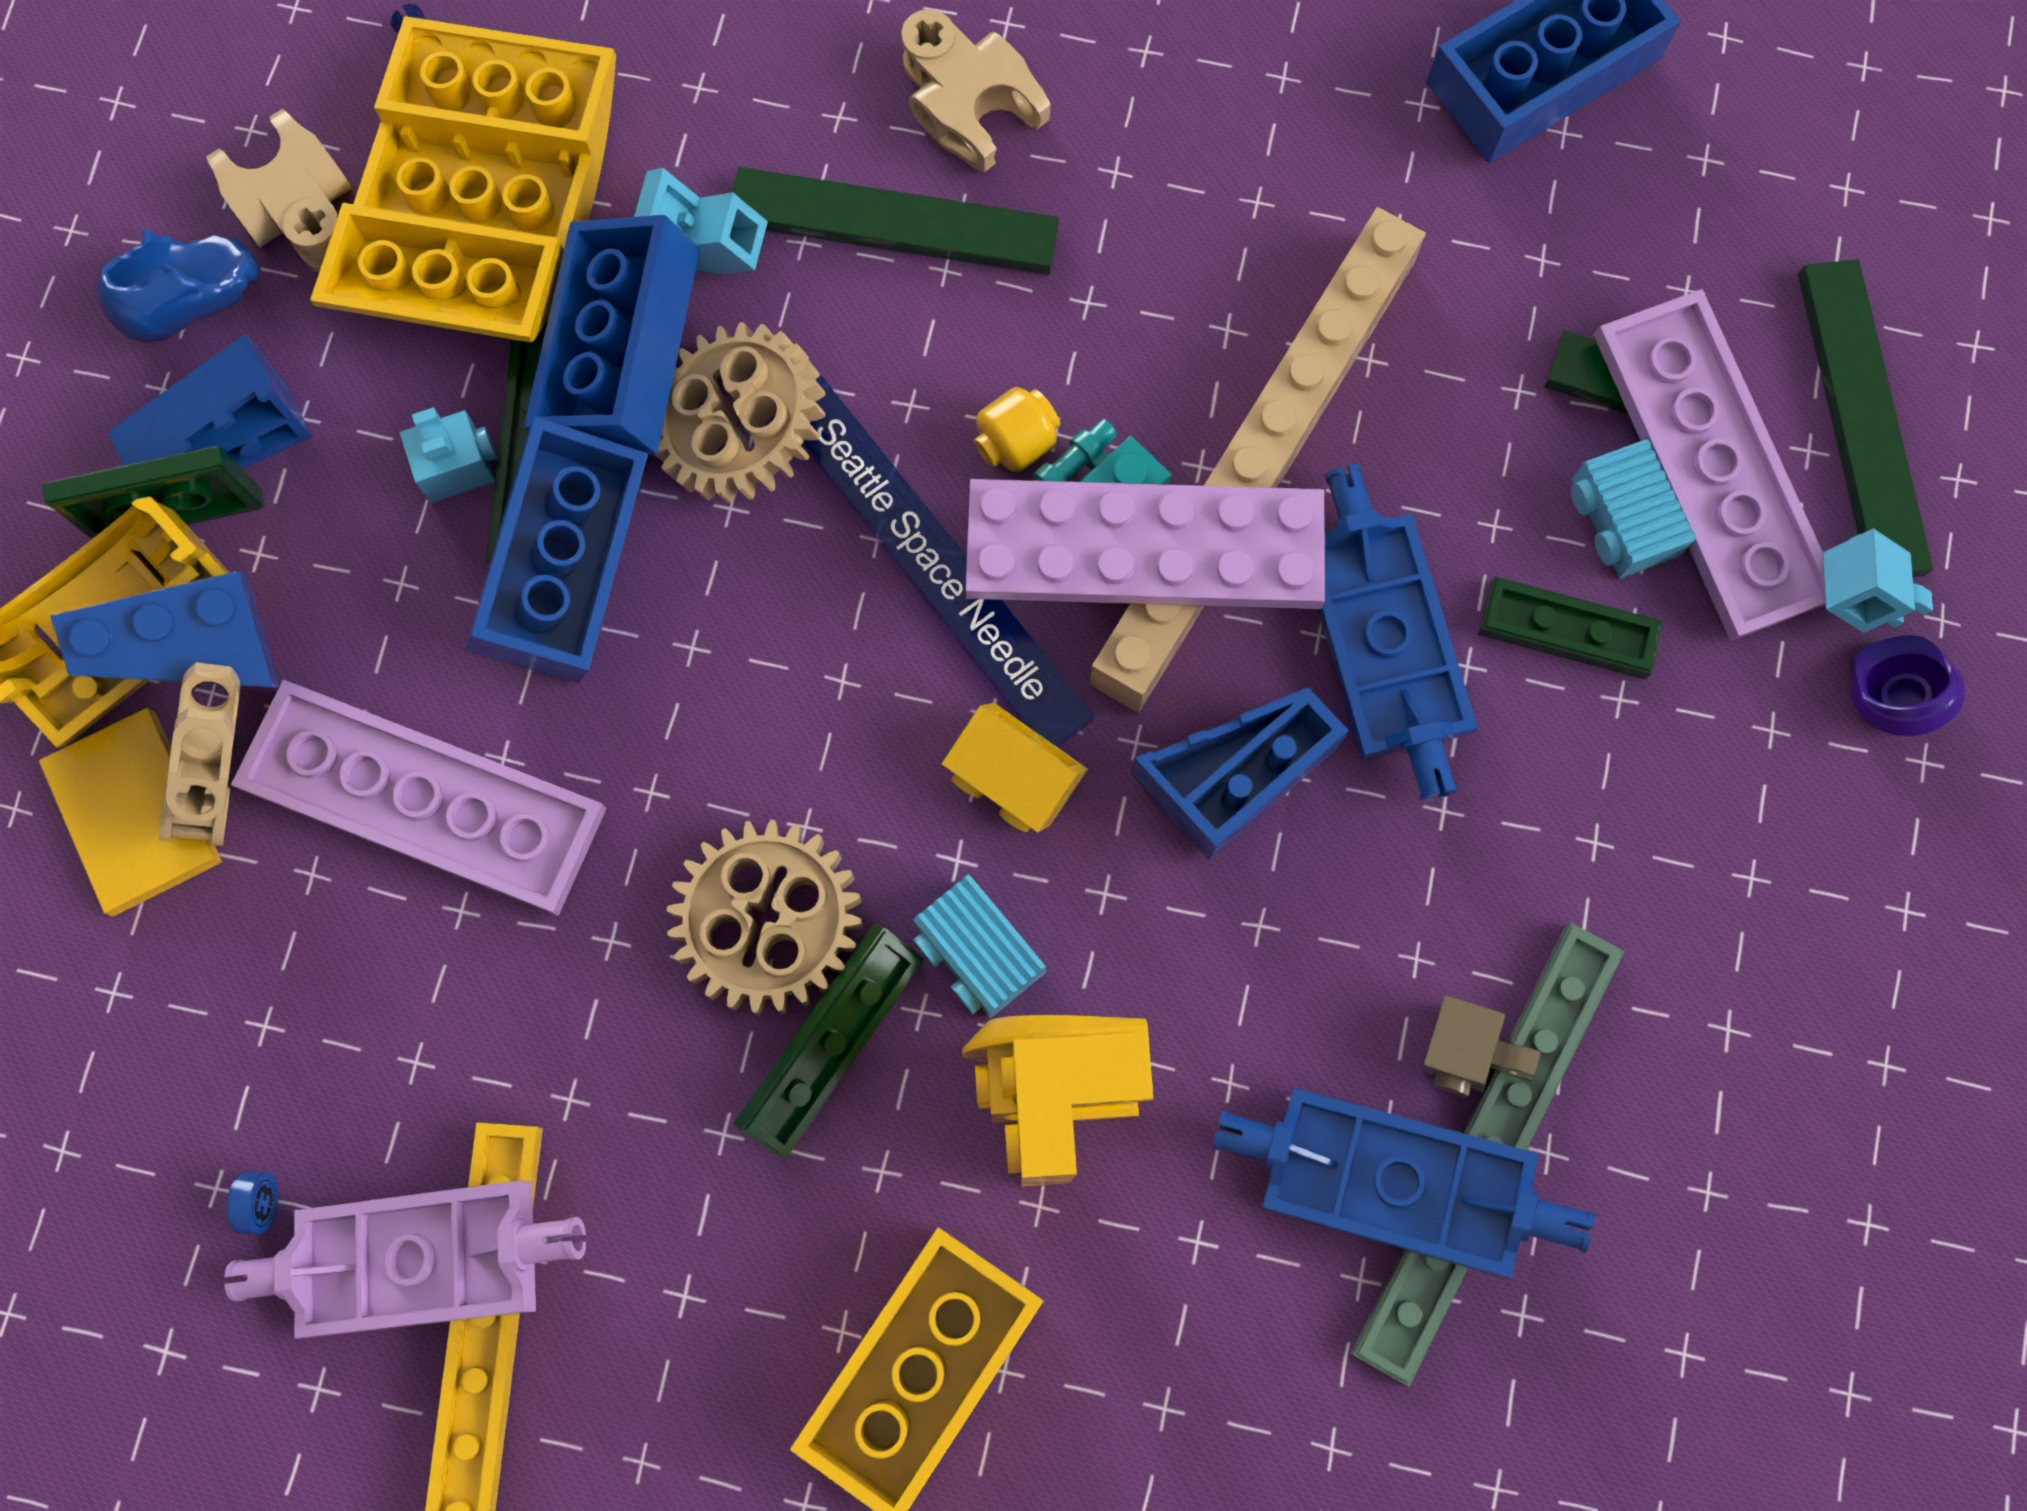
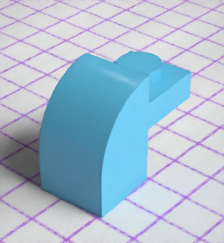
(720, 225)

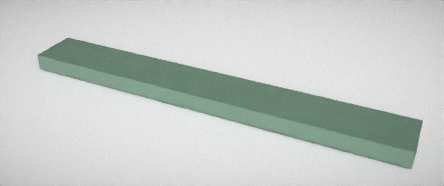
(1505, 1113)

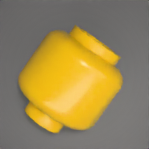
(1016, 429)

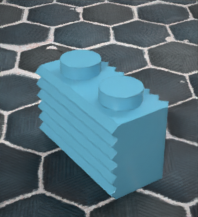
(1631, 509)
(977, 947)

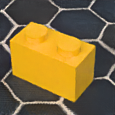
(1013, 768)

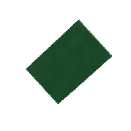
(193, 484)

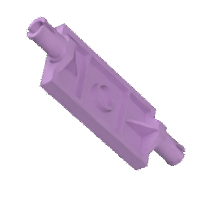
(410, 1260)

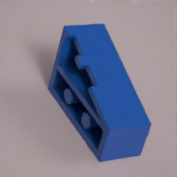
(1237, 771)

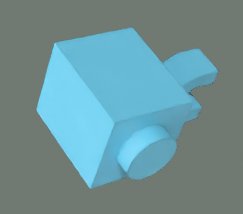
(448, 454)
(1872, 582)

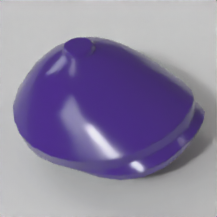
(1906, 686)

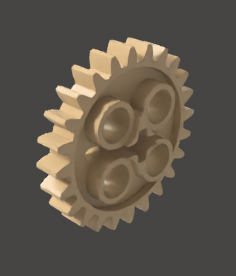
(780, 386)
(713, 901)

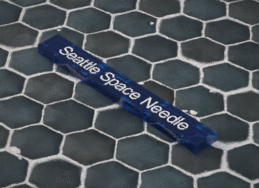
(938, 572)

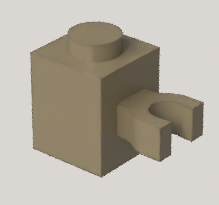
(1469, 1045)

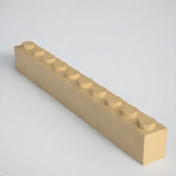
(1273, 433)

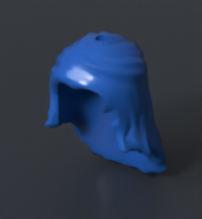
(172, 284)

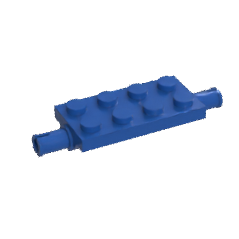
(1390, 638)
(1403, 1183)

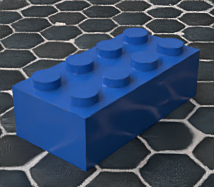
(1544, 63)
(615, 329)
(556, 551)

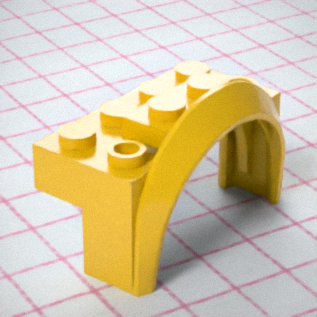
(95, 574)
(1057, 1073)

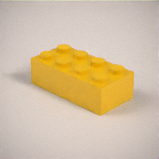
(917, 1375)

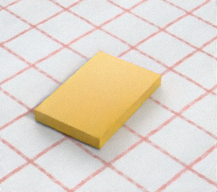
(112, 805)

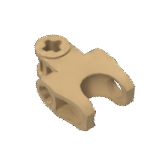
(964, 83)
(288, 193)
(200, 760)

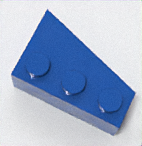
(225, 402)
(168, 632)

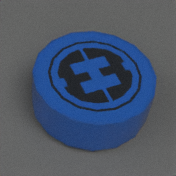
(252, 1202)

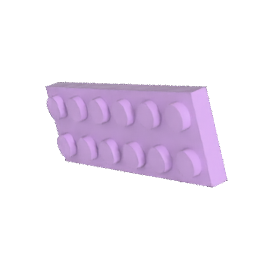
(1719, 462)
(1146, 544)
(420, 797)

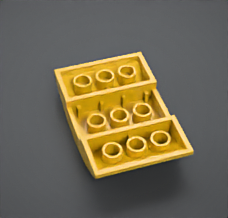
(472, 180)

